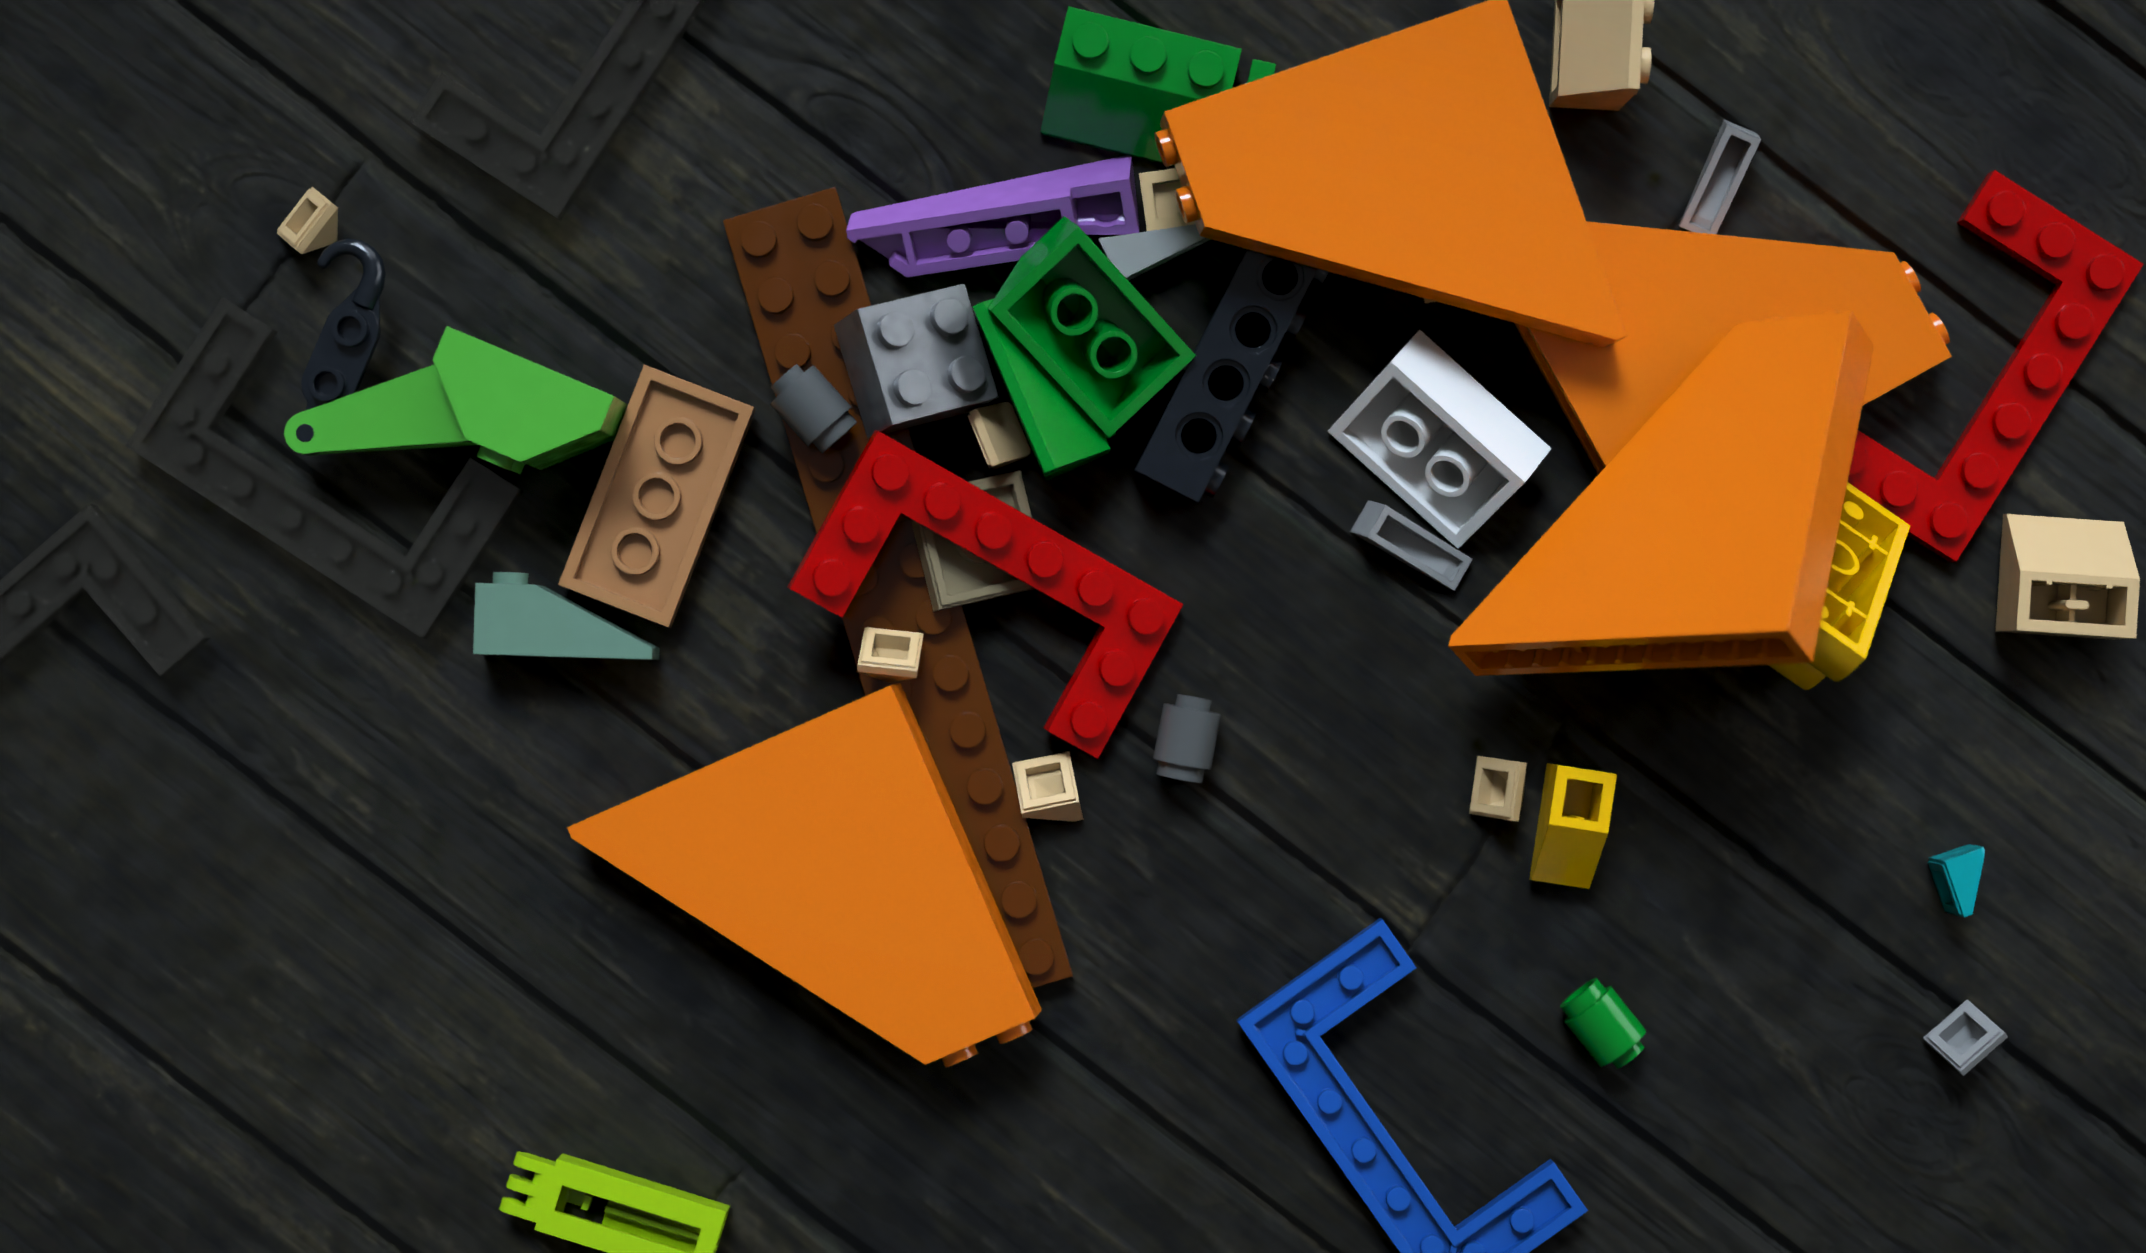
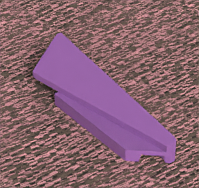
(1000, 218)

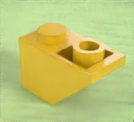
(1572, 825)

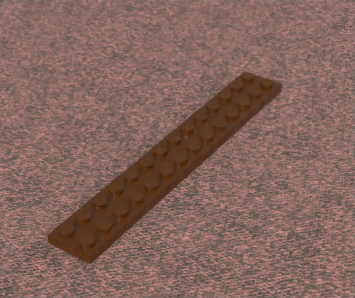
(798, 284)

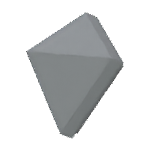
(1965, 1037)

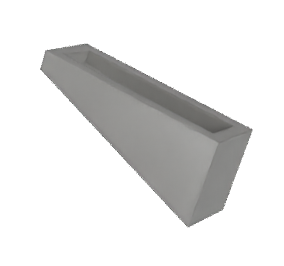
(1720, 178)
(1144, 251)
(1411, 544)

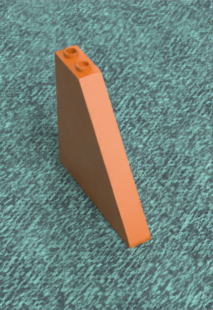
(1404, 170)
(1688, 292)
(1704, 527)
(841, 873)

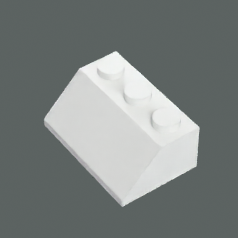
(1439, 440)

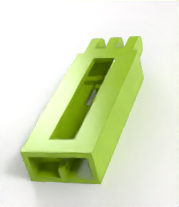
(637, 1219)

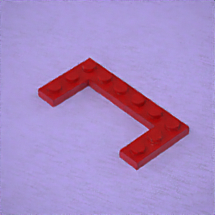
(2088, 287)
(899, 481)

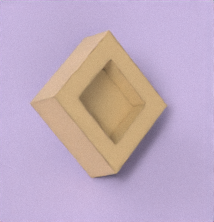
(1160, 200)

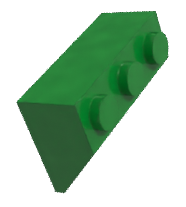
(1121, 77)
(1089, 326)
(1053, 422)

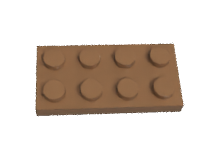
(657, 496)

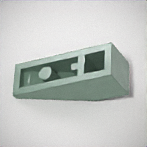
(538, 622)

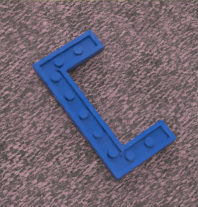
(1288, 1038)

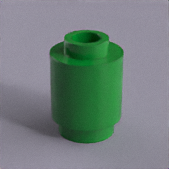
(1603, 1024)

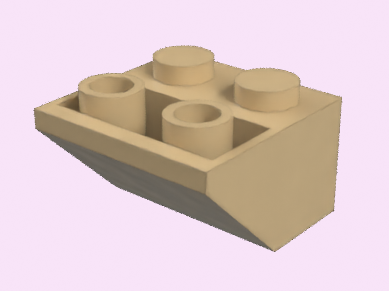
(1599, 53)
(2067, 578)

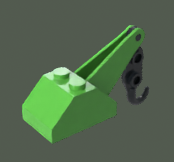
(464, 399)

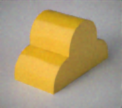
(1856, 591)

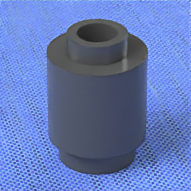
(812, 407)
(1186, 738)

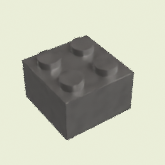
(916, 360)

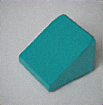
(1958, 877)

